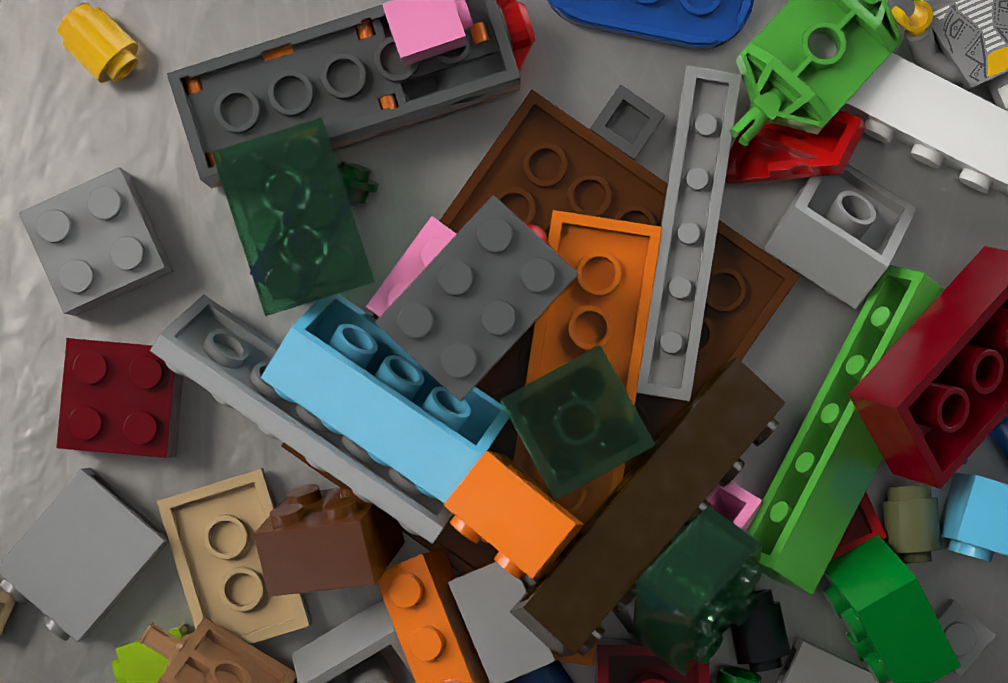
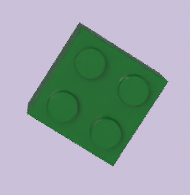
(888, 616)

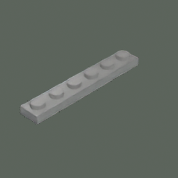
(688, 232)

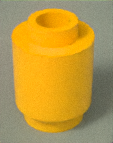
(98, 43)

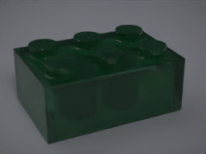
(294, 216)

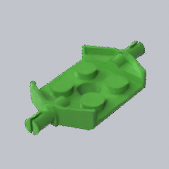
(796, 87)

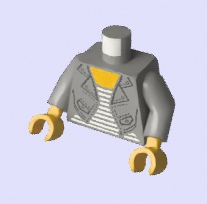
(961, 43)

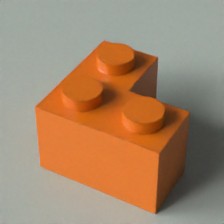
(513, 514)

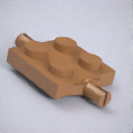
(213, 657)

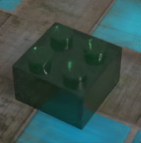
(577, 422)
(697, 591)

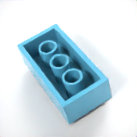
(382, 398)

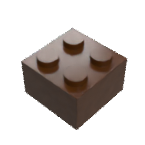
(325, 541)

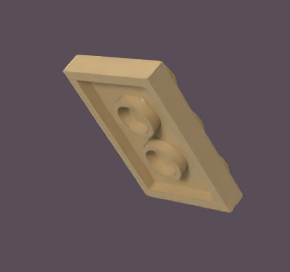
(219, 559)

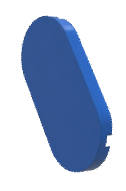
(669, 22)

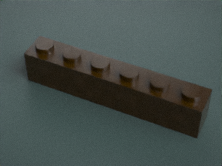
(648, 509)

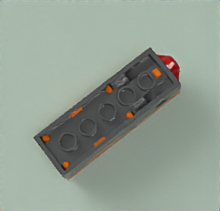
(349, 77)

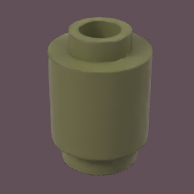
(912, 523)

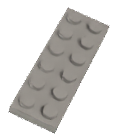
(229, 362)

